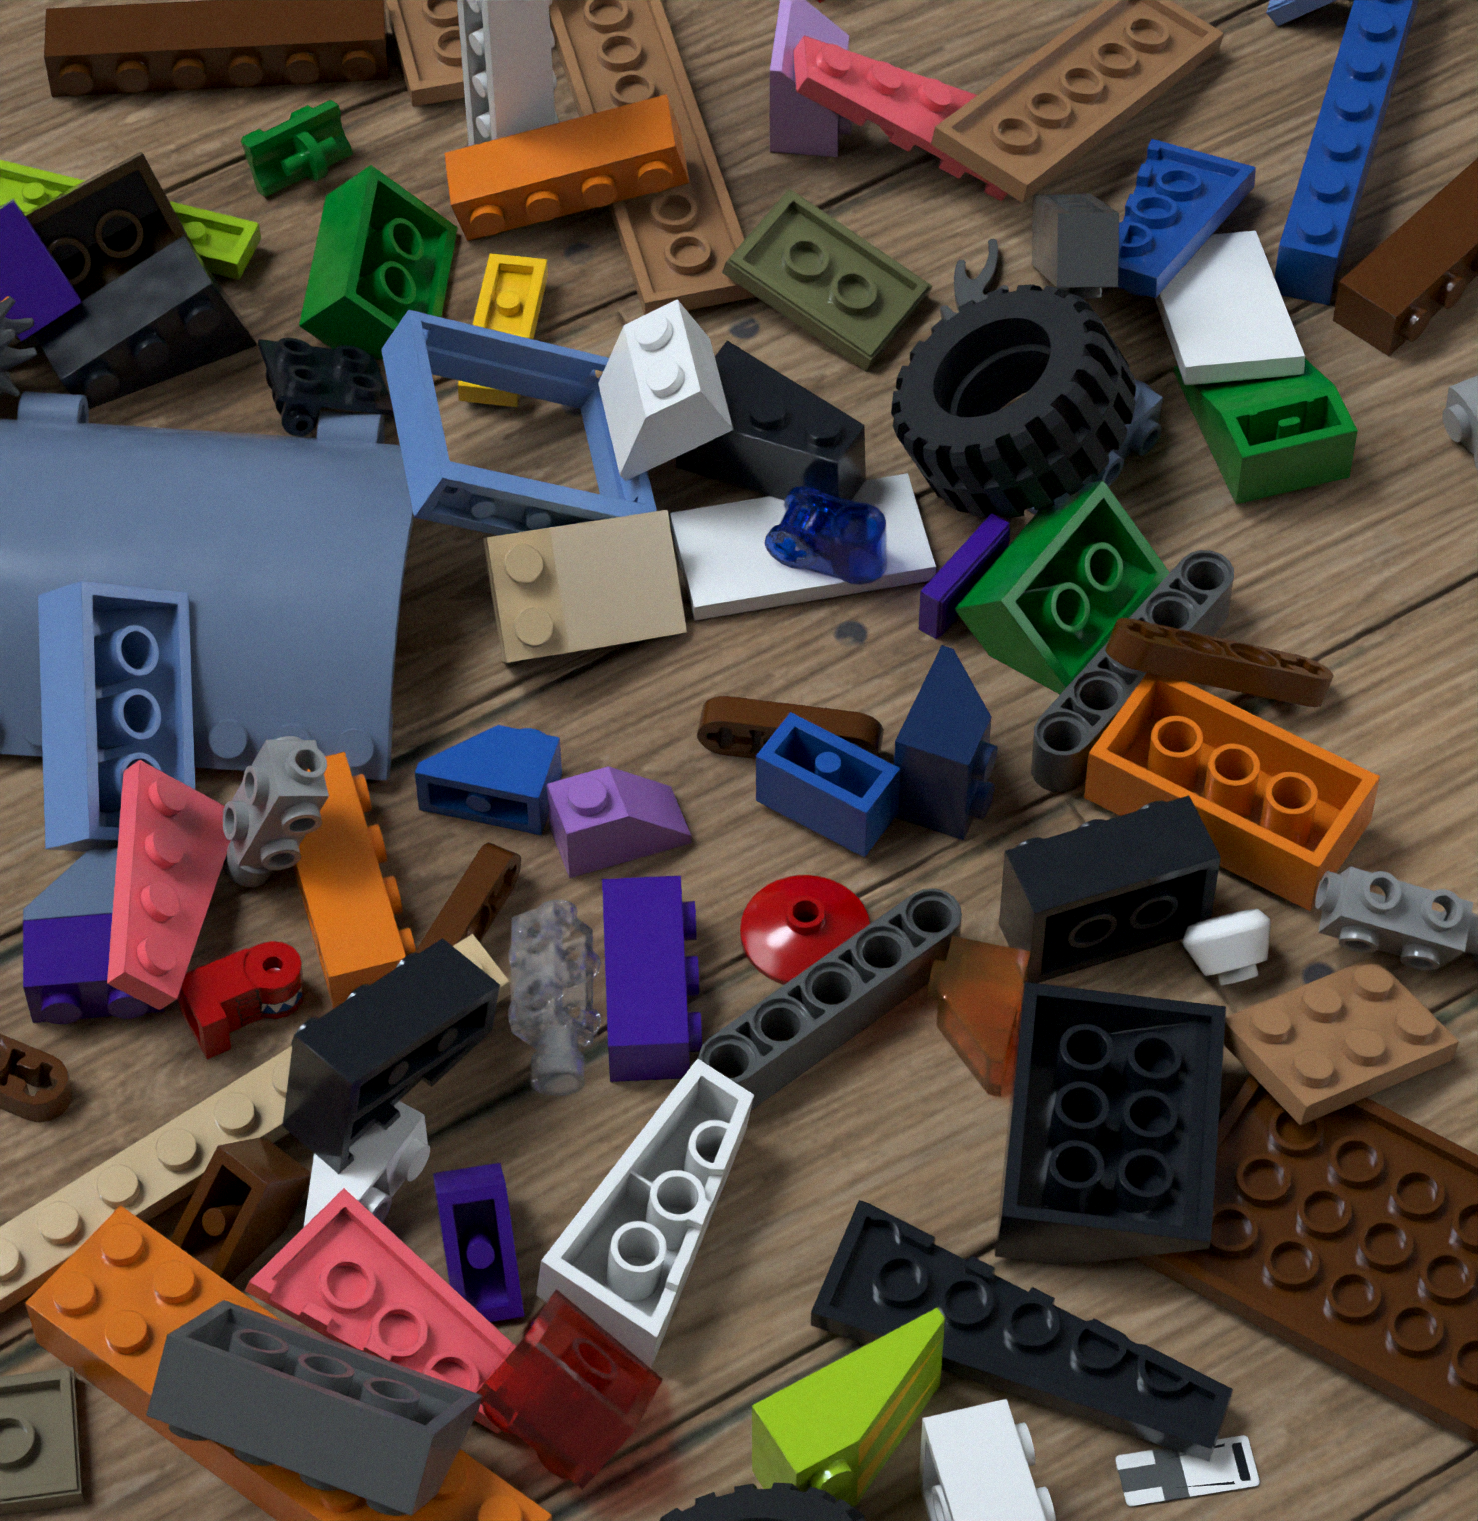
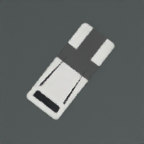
(1174, 1475)

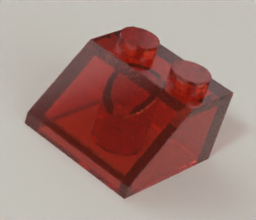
(568, 1390)

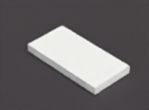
(1229, 315)
(734, 573)

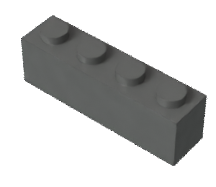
(1075, 242)

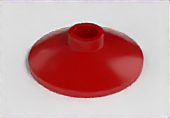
(783, 945)

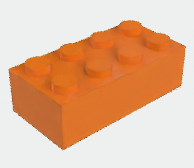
(1265, 795)

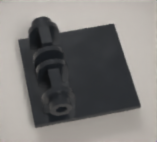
(318, 377)

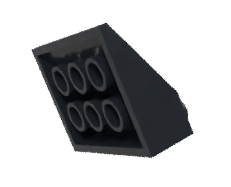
(1110, 1127)

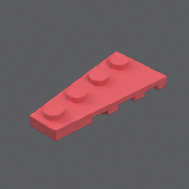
(876, 91)
(163, 882)
(378, 1296)

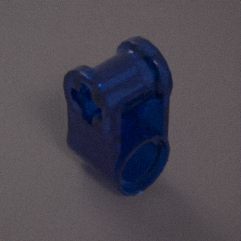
(833, 536)

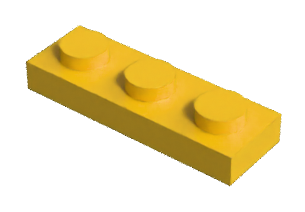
(507, 304)

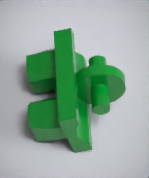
(296, 148)

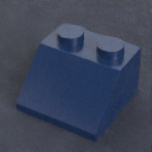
(945, 752)

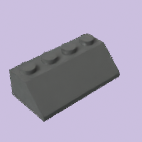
(311, 1407)

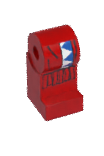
(239, 992)

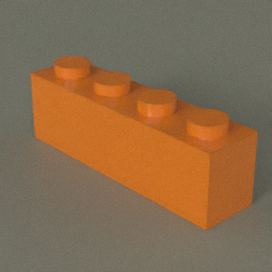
(566, 167)
(344, 889)

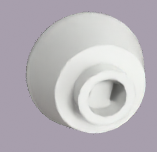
(1230, 944)

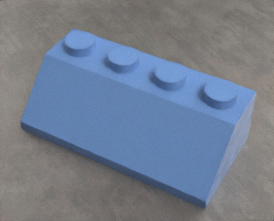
(110, 697)

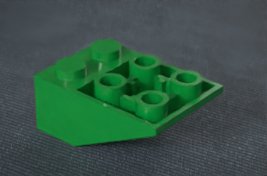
(1274, 432)

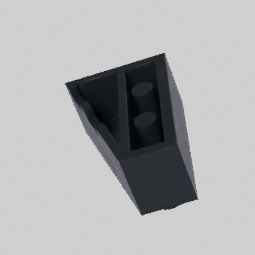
(145, 328)
(779, 435)
(381, 1045)

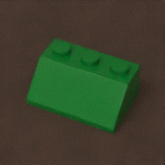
(374, 262)
(1063, 587)

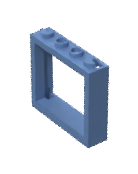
(515, 364)

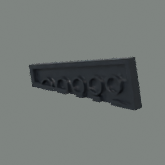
(1014, 1337)

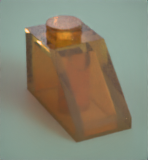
(980, 1005)

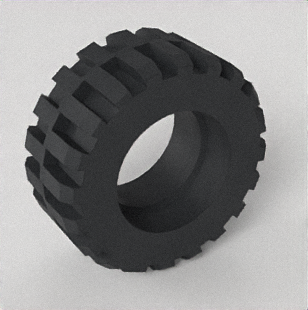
(1045, 440)

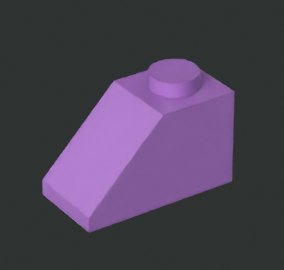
(612, 819)

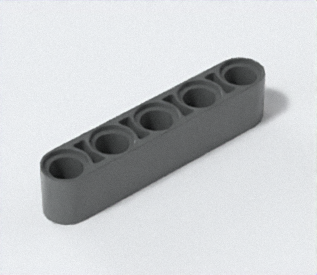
(1189, 599)
(840, 976)

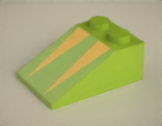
(850, 1415)

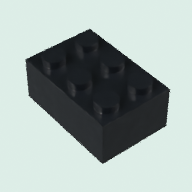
(1108, 888)

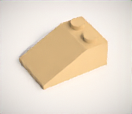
(584, 585)

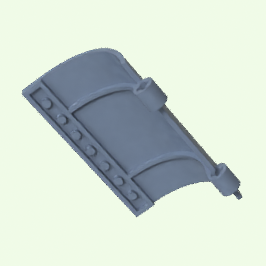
(275, 539)

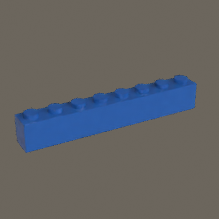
(1342, 149)

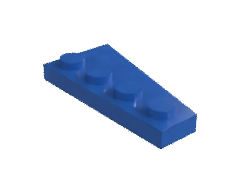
(1174, 211)

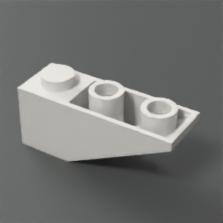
(378, 1168)

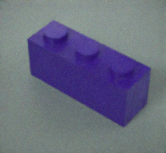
(649, 978)

